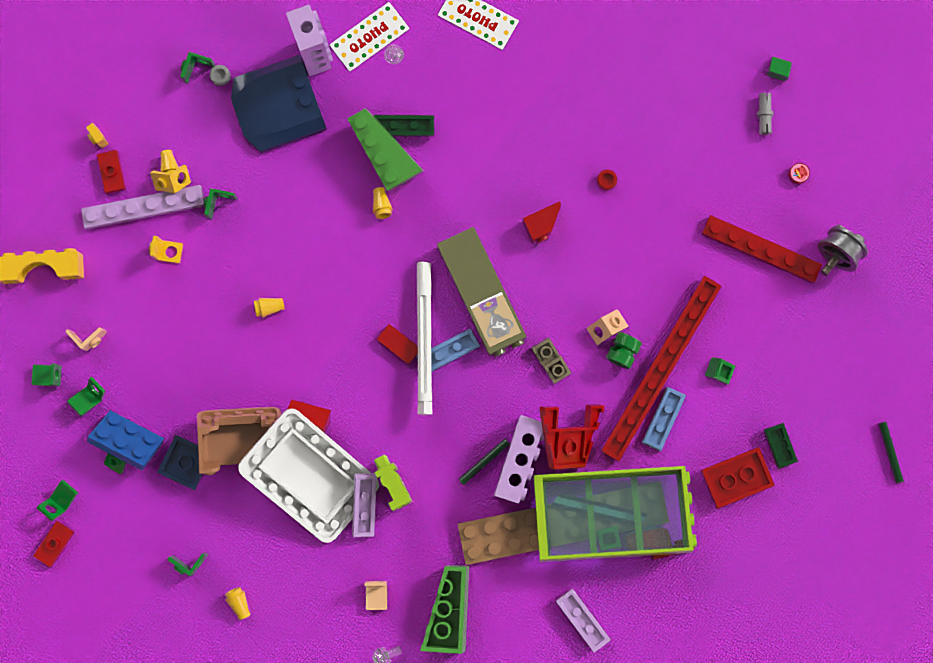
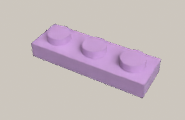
(364, 505)
(583, 620)

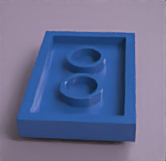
(125, 440)

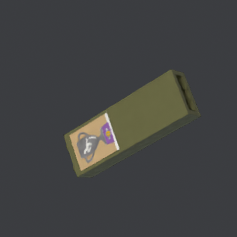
(481, 292)

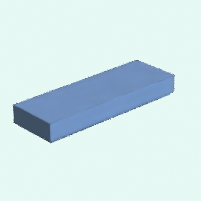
(453, 349)
(663, 419)

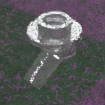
(393, 54)
(381, 655)

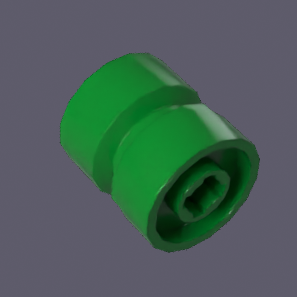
(624, 350)

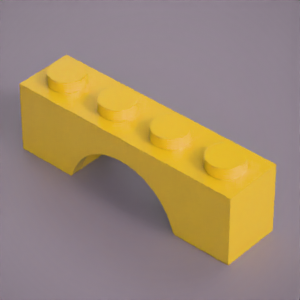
(16, 267)

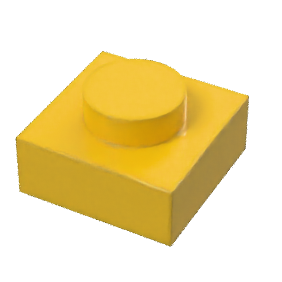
(96, 136)

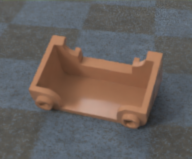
(230, 434)

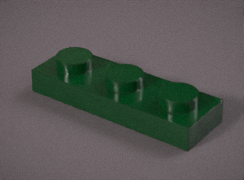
(408, 124)

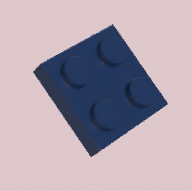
(182, 463)

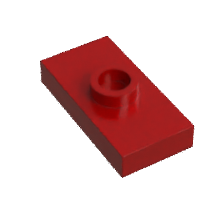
(111, 171)
(54, 544)

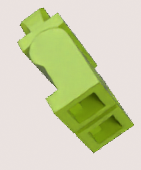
(393, 482)

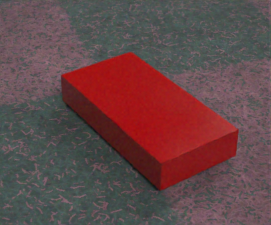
(398, 344)

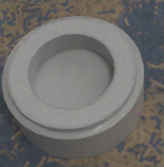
(220, 75)

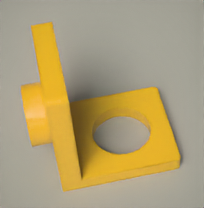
(168, 181)
(158, 250)

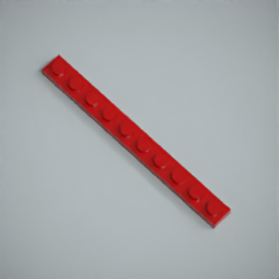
(661, 368)

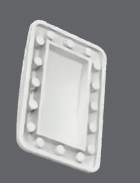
(304, 474)

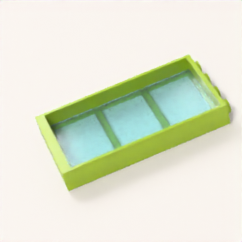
(614, 514)

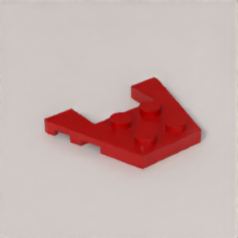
(568, 445)

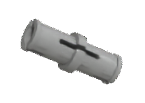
(765, 114)

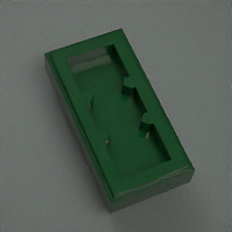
(780, 445)

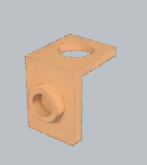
(609, 324)
(91, 342)
(376, 595)

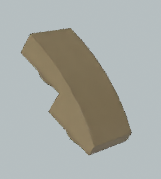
(551, 360)

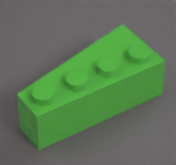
(384, 151)
(449, 614)

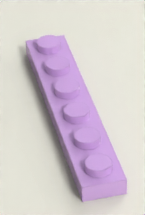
(142, 207)

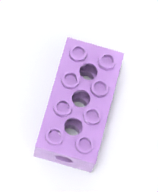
(310, 39)
(504, 489)

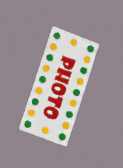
(480, 20)
(369, 36)

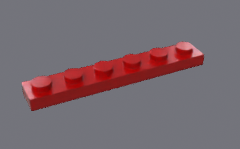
(761, 249)

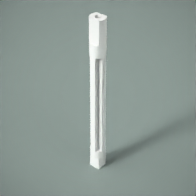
(424, 338)

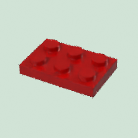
(737, 477)

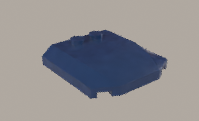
(276, 105)

